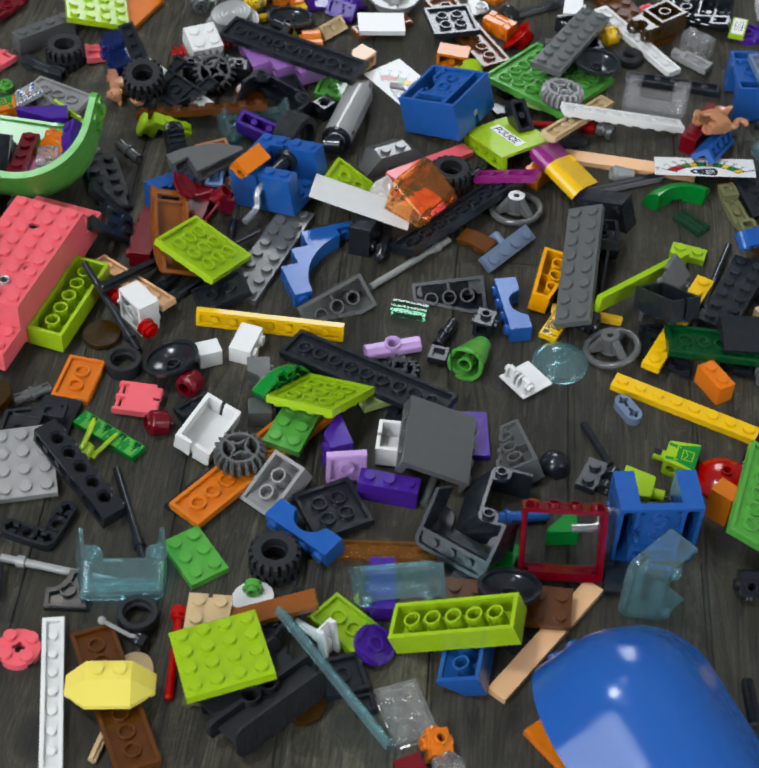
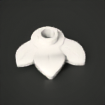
(478, 7)

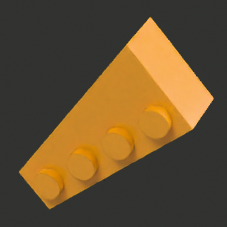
(546, 280)

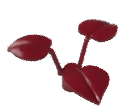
(220, 196)

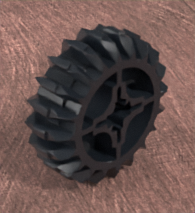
(174, 136)

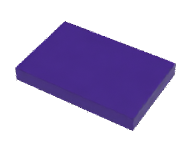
(482, 447)

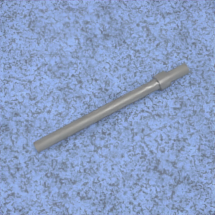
(436, 247)
(22, 561)

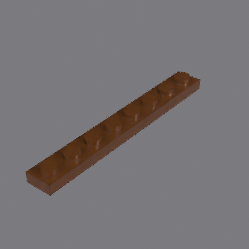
(208, 109)

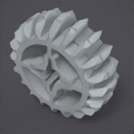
(561, 90)

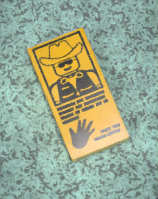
(549, 331)

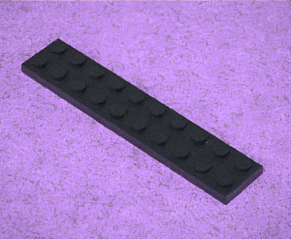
(294, 50)
(452, 218)
(342, 363)

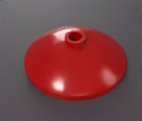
(713, 469)

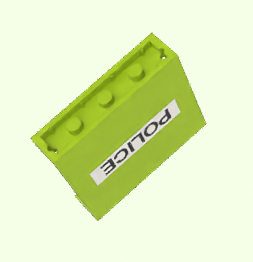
(499, 141)

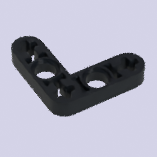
(46, 533)

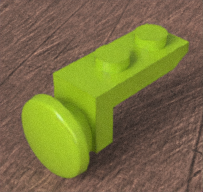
(157, 122)

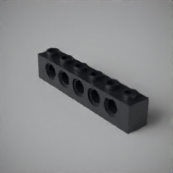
(68, 468)

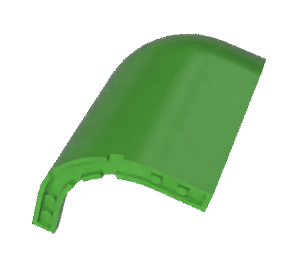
(66, 168)

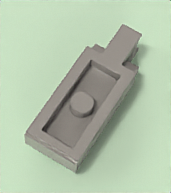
(692, 61)

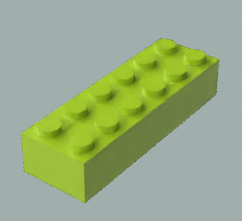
(66, 305)
(458, 623)

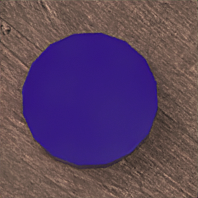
(751, 35)
(373, 645)

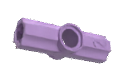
(392, 346)

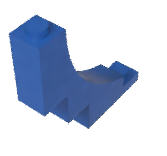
(314, 247)

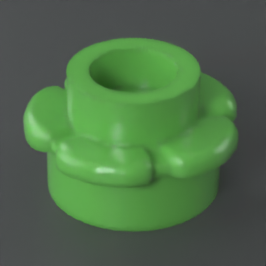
(6, 86)
(252, 587)

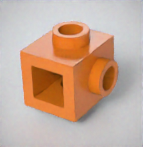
(435, 742)

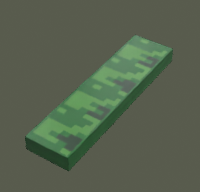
(122, 444)

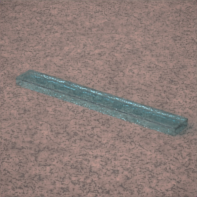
(334, 678)

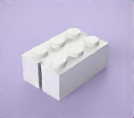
(204, 428)
(387, 442)

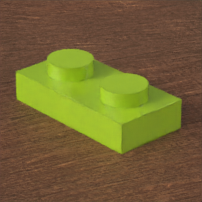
(697, 255)

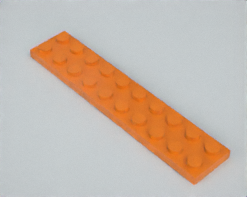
(217, 491)

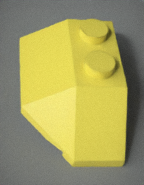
(110, 684)

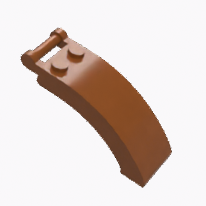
(165, 216)

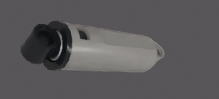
(347, 117)

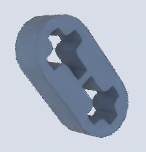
(630, 409)

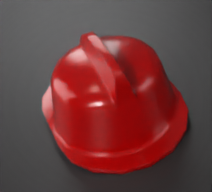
(521, 38)

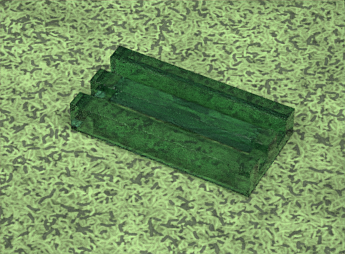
(691, 223)
(409, 309)

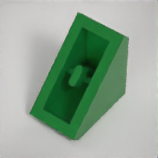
(561, 533)

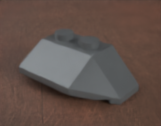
(387, 154)

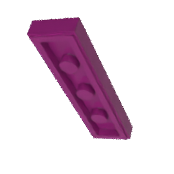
(507, 176)

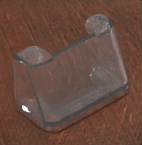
(655, 101)

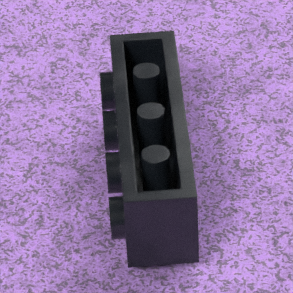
(240, 63)

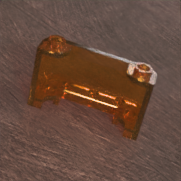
(419, 192)

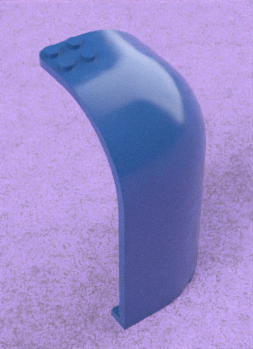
(640, 703)

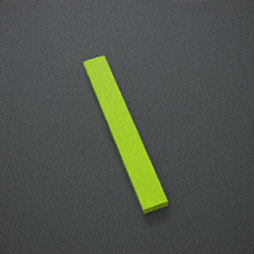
(627, 288)

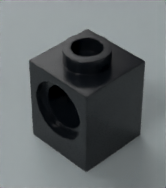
(324, 107)

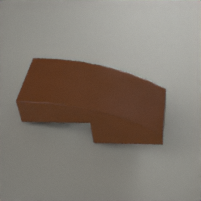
(478, 241)

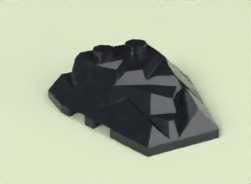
(710, 14)

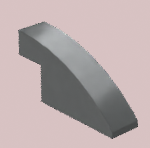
(204, 159)

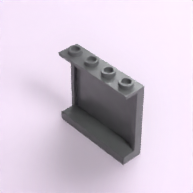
(436, 442)

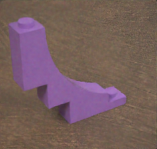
(277, 67)

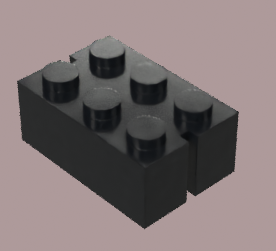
(667, 302)

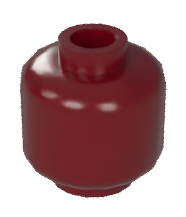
(190, 383)
(158, 422)

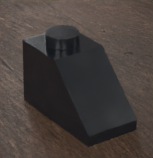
(519, 115)

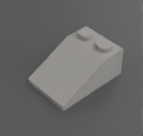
(276, 479)

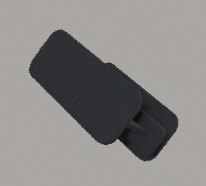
(262, 710)

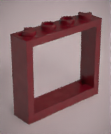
(564, 572)

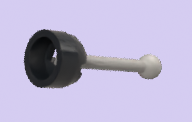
(137, 639)

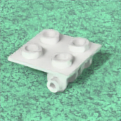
(525, 379)

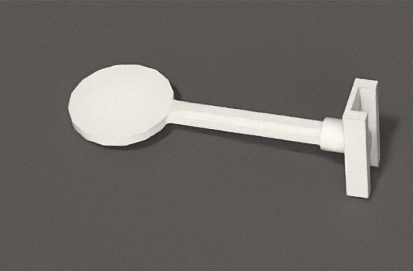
(325, 636)

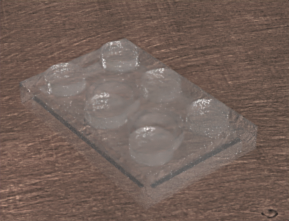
(404, 712)

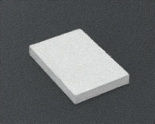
(381, 24)

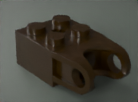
(658, 21)

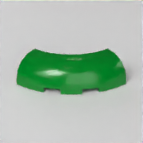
(684, 192)
(277, 378)

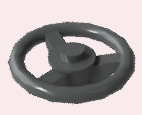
(516, 205)
(609, 343)

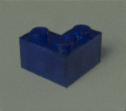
(113, 51)

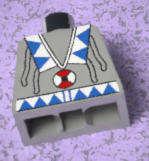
(31, 95)

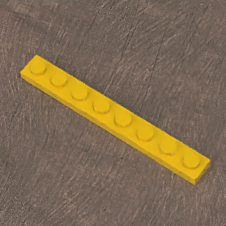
(271, 323)
(658, 354)
(684, 408)

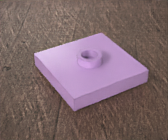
(344, 464)

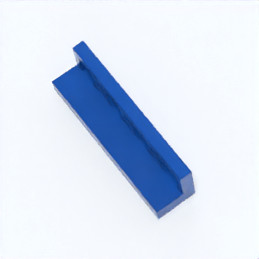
(713, 147)

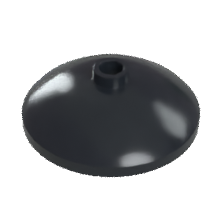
(294, 15)
(598, 62)
(171, 358)
(510, 581)

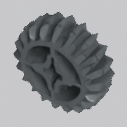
(217, 64)
(241, 459)

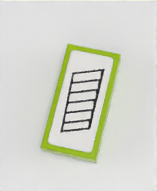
(738, 28)

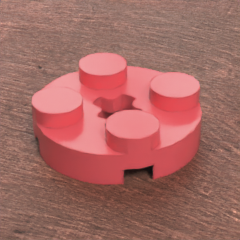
(19, 638)

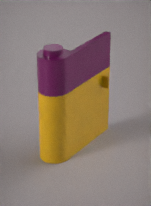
(562, 169)

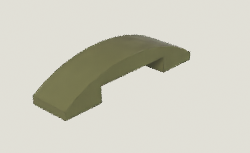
(733, 208)

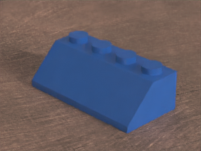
(466, 670)

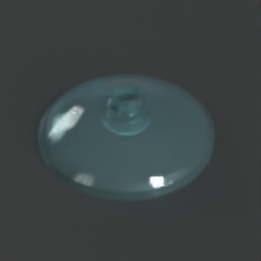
(560, 362)

